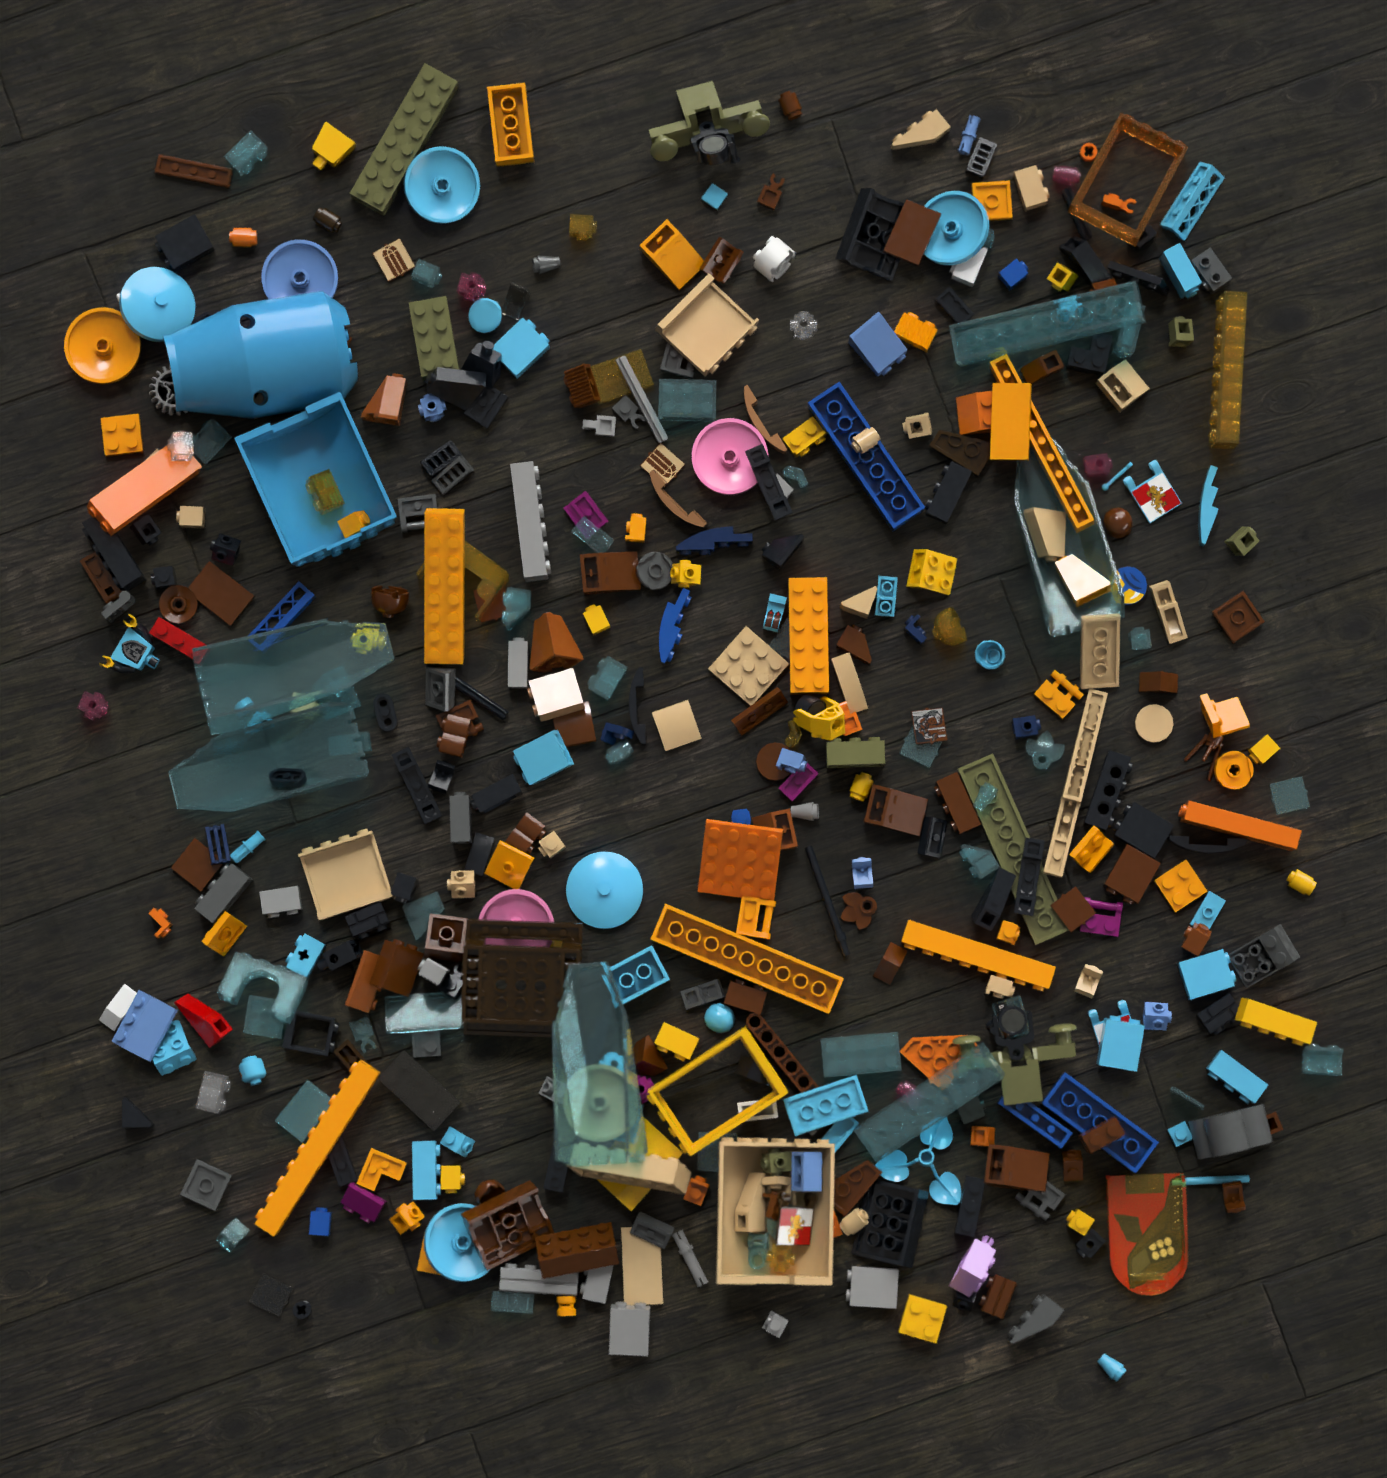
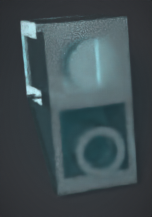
(980, 860)

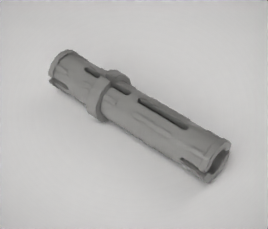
(689, 1257)

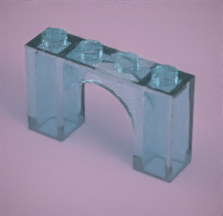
(245, 969)

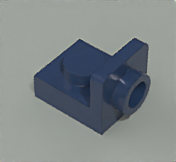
(916, 633)
(614, 731)

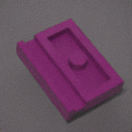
(585, 506)

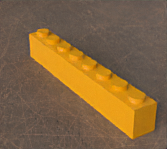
(977, 954)

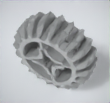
(160, 381)

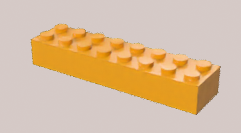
(444, 586)

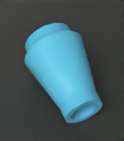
(1112, 1367)

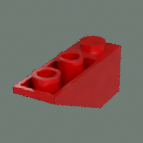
(205, 1020)

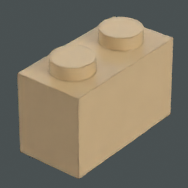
(1031, 187)

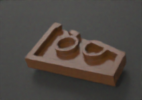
(853, 1185)

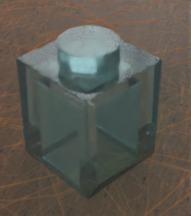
(426, 273)

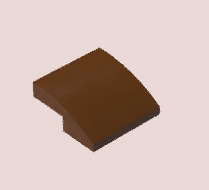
(576, 727)

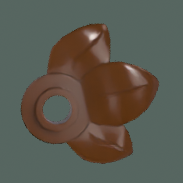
(855, 909)

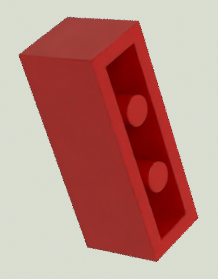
(175, 637)

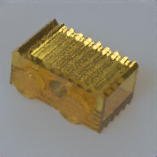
(325, 492)

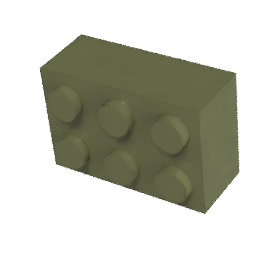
(855, 753)

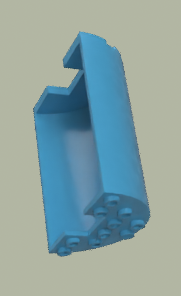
(304, 445)

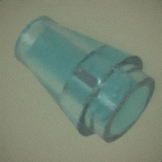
(985, 796)

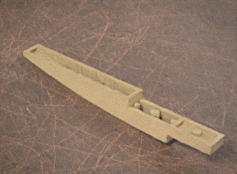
(1075, 783)

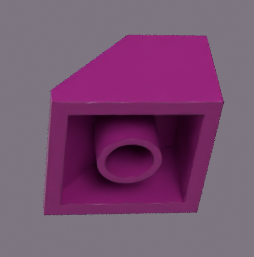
(363, 1202)

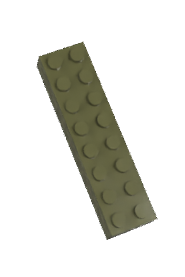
(404, 139)

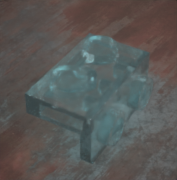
(1322, 1060)

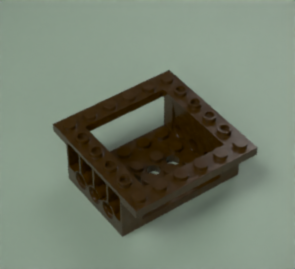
(511, 1010)

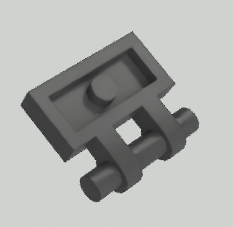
(1050, 1198)

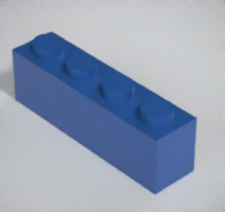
(1039, 1122)

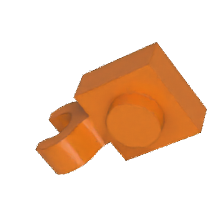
(1112, 201)
(851, 720)

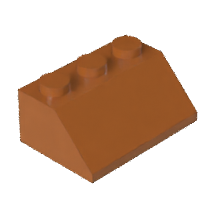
(362, 993)

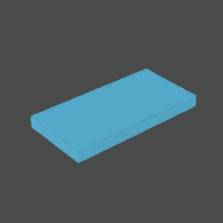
(825, 1105)

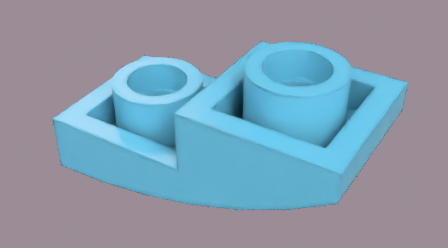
(886, 596)

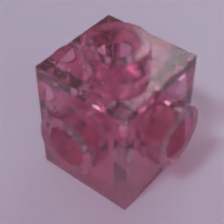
(467, 281)
(87, 702)

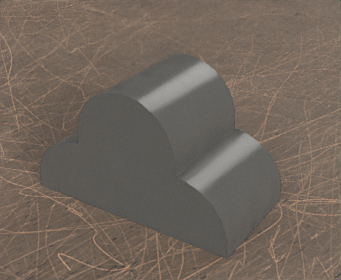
(1230, 1132)

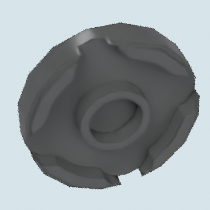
(654, 570)

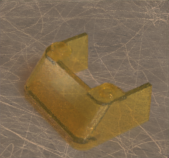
(493, 577)

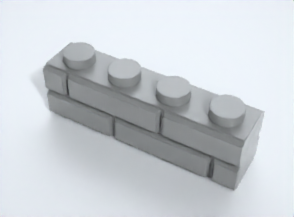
(530, 1281)

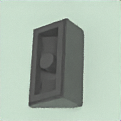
(652, 1230)

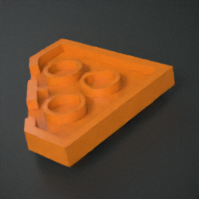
(931, 1053)

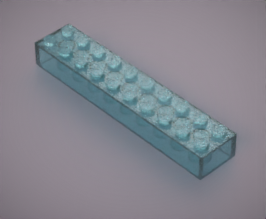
(1047, 323)

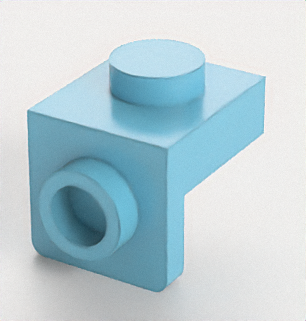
(457, 1142)

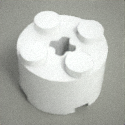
(773, 258)

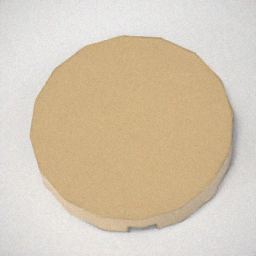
(1154, 723)

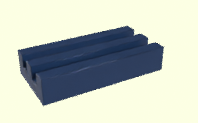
(215, 829)

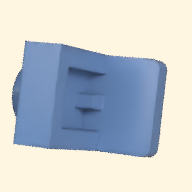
(862, 873)

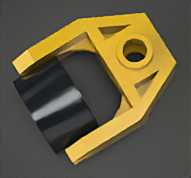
(820, 717)

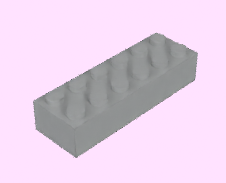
(529, 521)

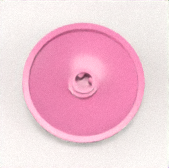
(721, 456)
(517, 906)

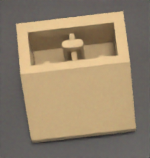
(1122, 385)

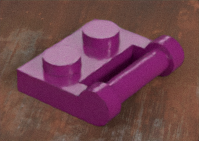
(1101, 923)

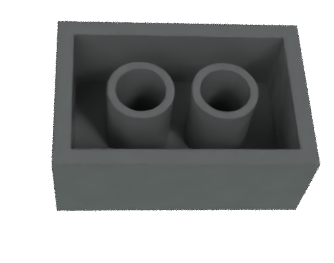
(223, 892)

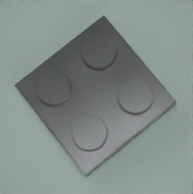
(206, 1184)

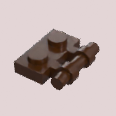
(463, 710)

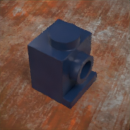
(1018, 726)

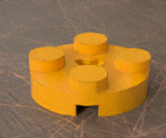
(1242, 776)

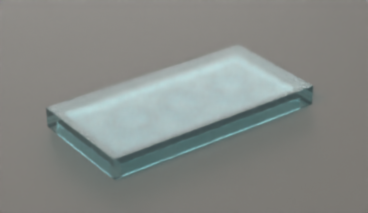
(422, 1012)

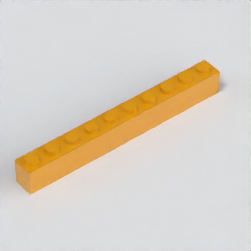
(1048, 454)
(316, 1150)

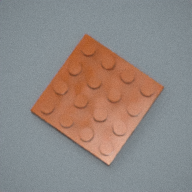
(740, 860)

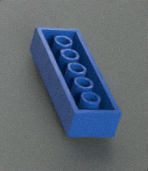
(1085, 1110)

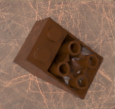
(609, 572)
(895, 810)
(1016, 1168)

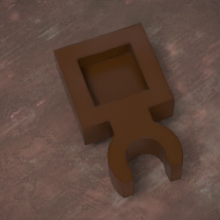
(770, 194)

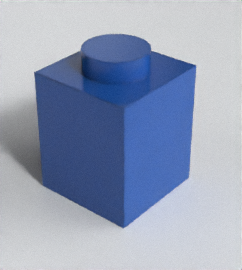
(1013, 274)
(320, 1222)

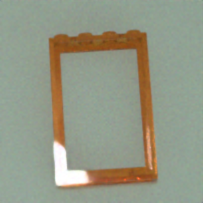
(1147, 134)

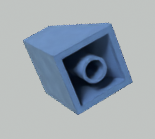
(878, 345)

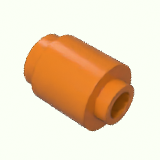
(243, 237)

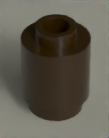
(327, 220)

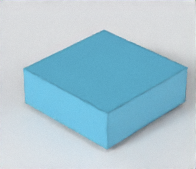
(714, 196)

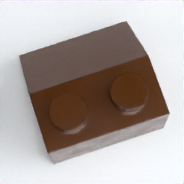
(445, 938)

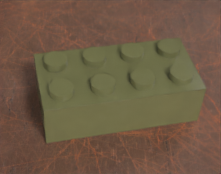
(433, 335)

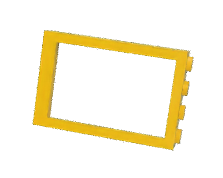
(762, 1062)

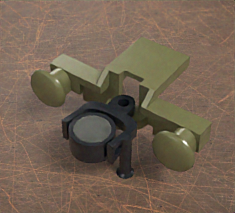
(709, 136)
(1021, 1083)

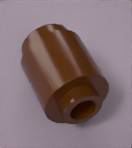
(790, 105)

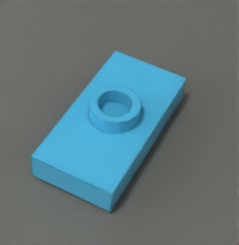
(1208, 910)
(840, 1132)

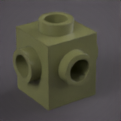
(776, 1162)

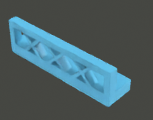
(1190, 197)

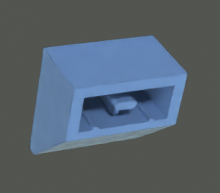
(806, 1171)

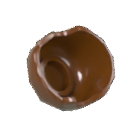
(1117, 522)
(487, 1190)

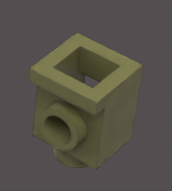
(1180, 332)
(1239, 547)

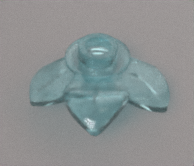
(1044, 747)

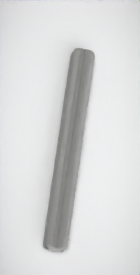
(641, 399)

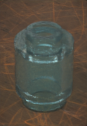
(619, 752)

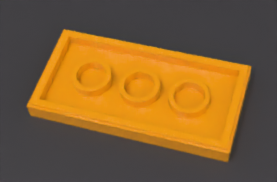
(1010, 421)

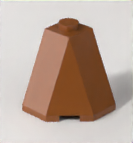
(387, 402)
(553, 645)

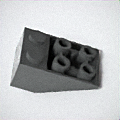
(1263, 956)
(1041, 1316)

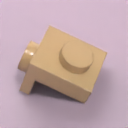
(1088, 980)

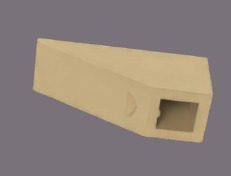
(925, 132)
(751, 1205)

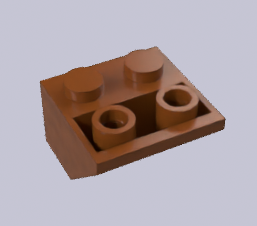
(780, 820)

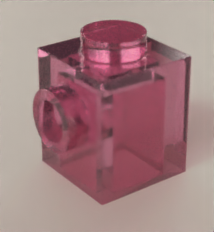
(1097, 465)

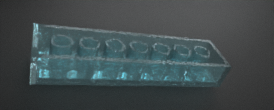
(929, 1102)

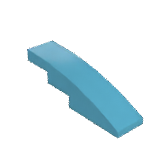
(1206, 511)

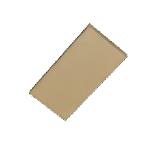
(1100, 651)
(641, 1270)

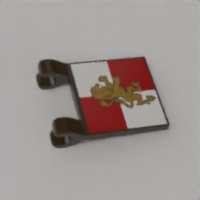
(794, 1222)

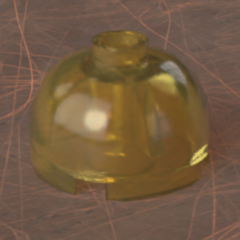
(948, 628)

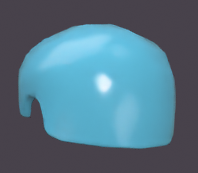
(990, 654)
(719, 1018)

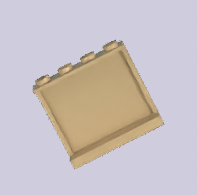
(706, 326)
(345, 874)

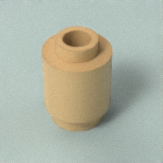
(865, 440)
(854, 1221)

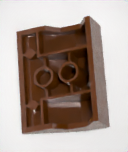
(507, 1224)

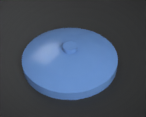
(299, 269)

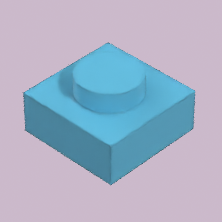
(1180, 1134)

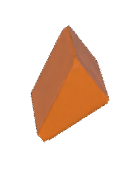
(982, 1136)

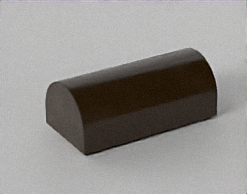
(348, 1054)

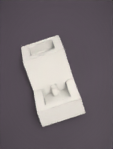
(118, 1007)

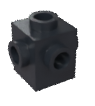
(225, 549)

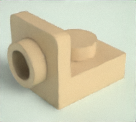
(778, 1183)

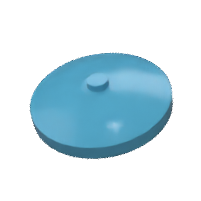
(441, 185)
(960, 228)
(156, 303)
(604, 890)
(450, 1246)

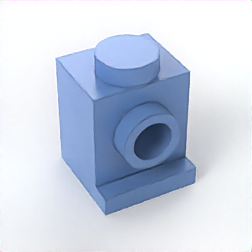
(791, 761)

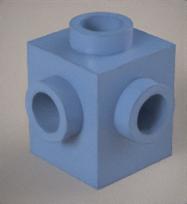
(432, 414)
(1156, 1016)

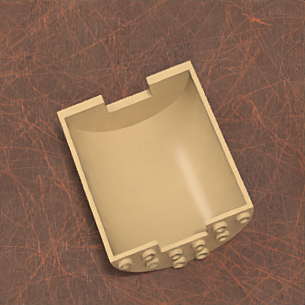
(812, 1261)

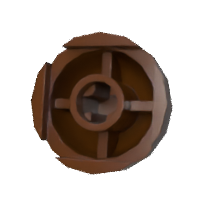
(389, 600)

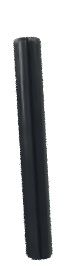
(477, 696)

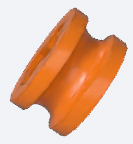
(1094, 152)

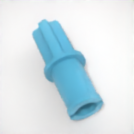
(247, 847)

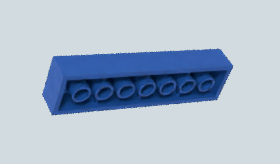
(872, 469)

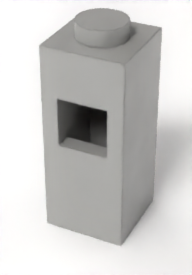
(518, 664)

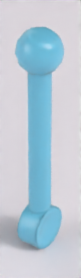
(1105, 487)

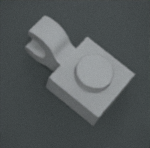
(603, 425)

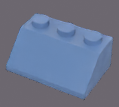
(144, 1025)

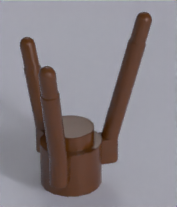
(1212, 744)

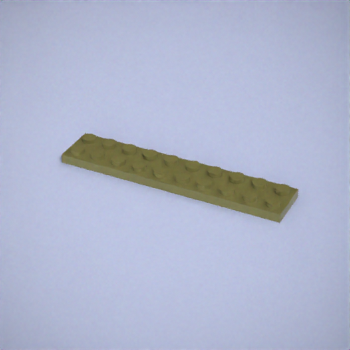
(1007, 838)

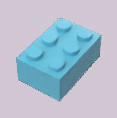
(638, 974)

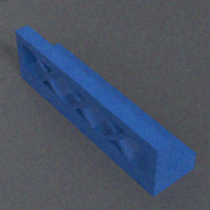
(292, 614)

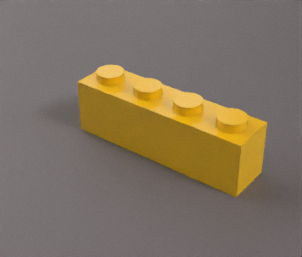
(1274, 1020)

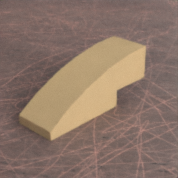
(1168, 611)
(849, 683)

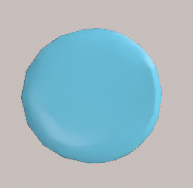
(485, 315)

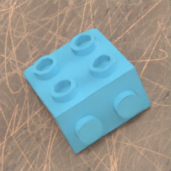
(173, 1050)

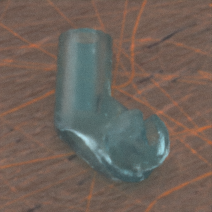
(797, 474)

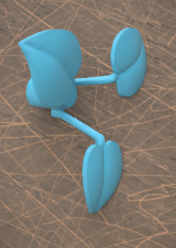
(947, 1186)

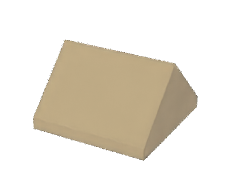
(860, 603)

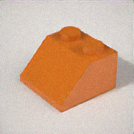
(974, 413)

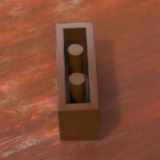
(957, 803)

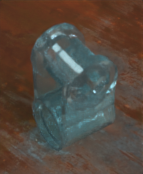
(758, 1248)

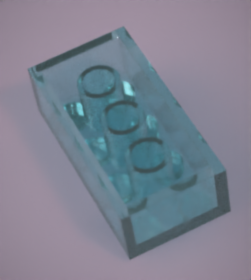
(860, 1054)

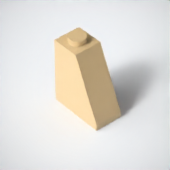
(1047, 532)

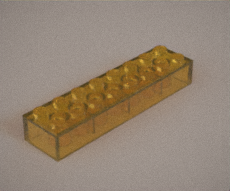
(1229, 370)

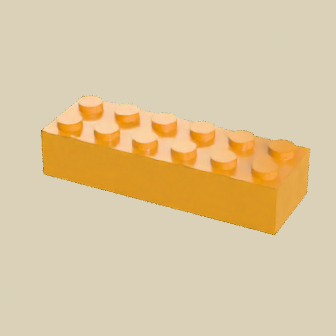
(808, 636)

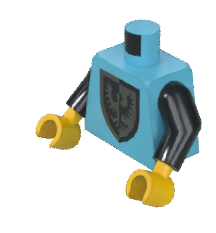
(133, 650)

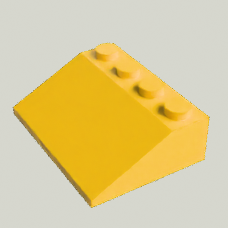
(657, 1145)

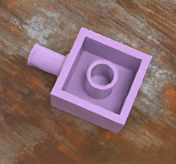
(974, 1267)

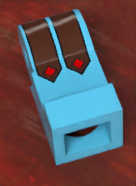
(774, 612)

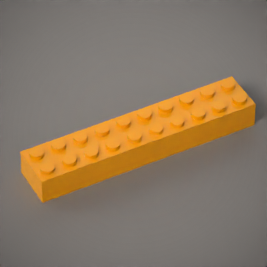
(747, 959)

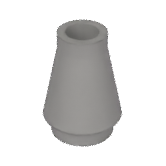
(806, 811)

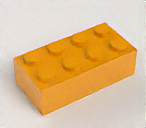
(510, 124)

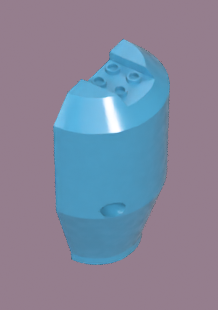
(288, 354)

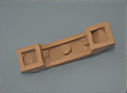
(774, 441)
(658, 483)

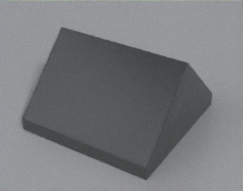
(440, 688)

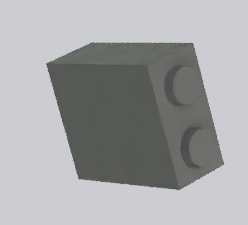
(460, 818)

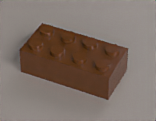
(576, 1250)

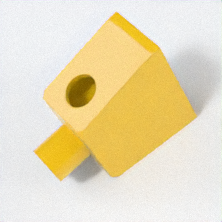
(331, 147)

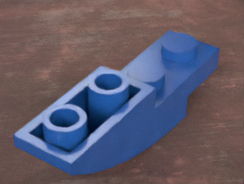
(669, 633)

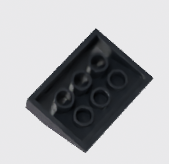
(893, 1223)

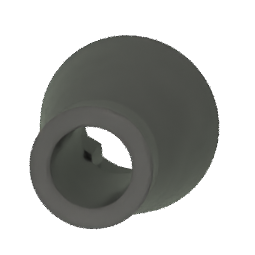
(545, 263)

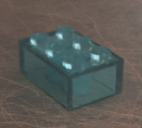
(687, 400)

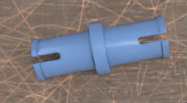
(969, 135)

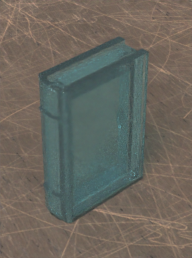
(303, 1110)

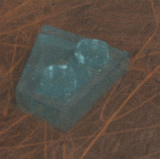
(418, 912)

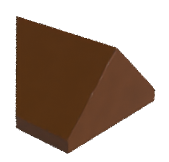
(647, 1058)

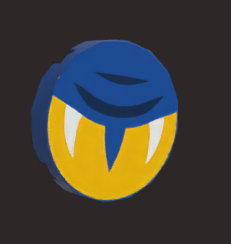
(1132, 583)

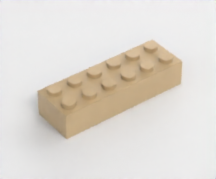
(652, 1173)

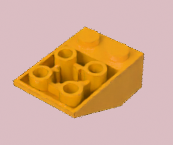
(672, 254)

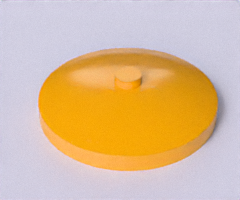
(101, 346)

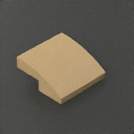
(676, 725)

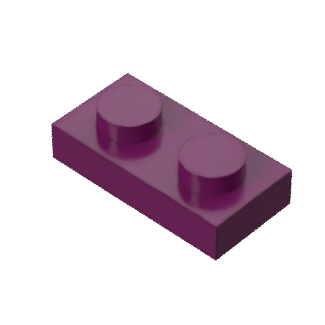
(798, 782)

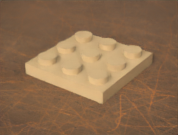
(748, 666)

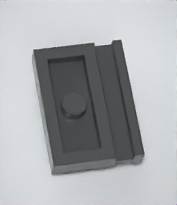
(426, 1043)

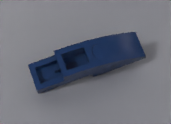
(704, 541)

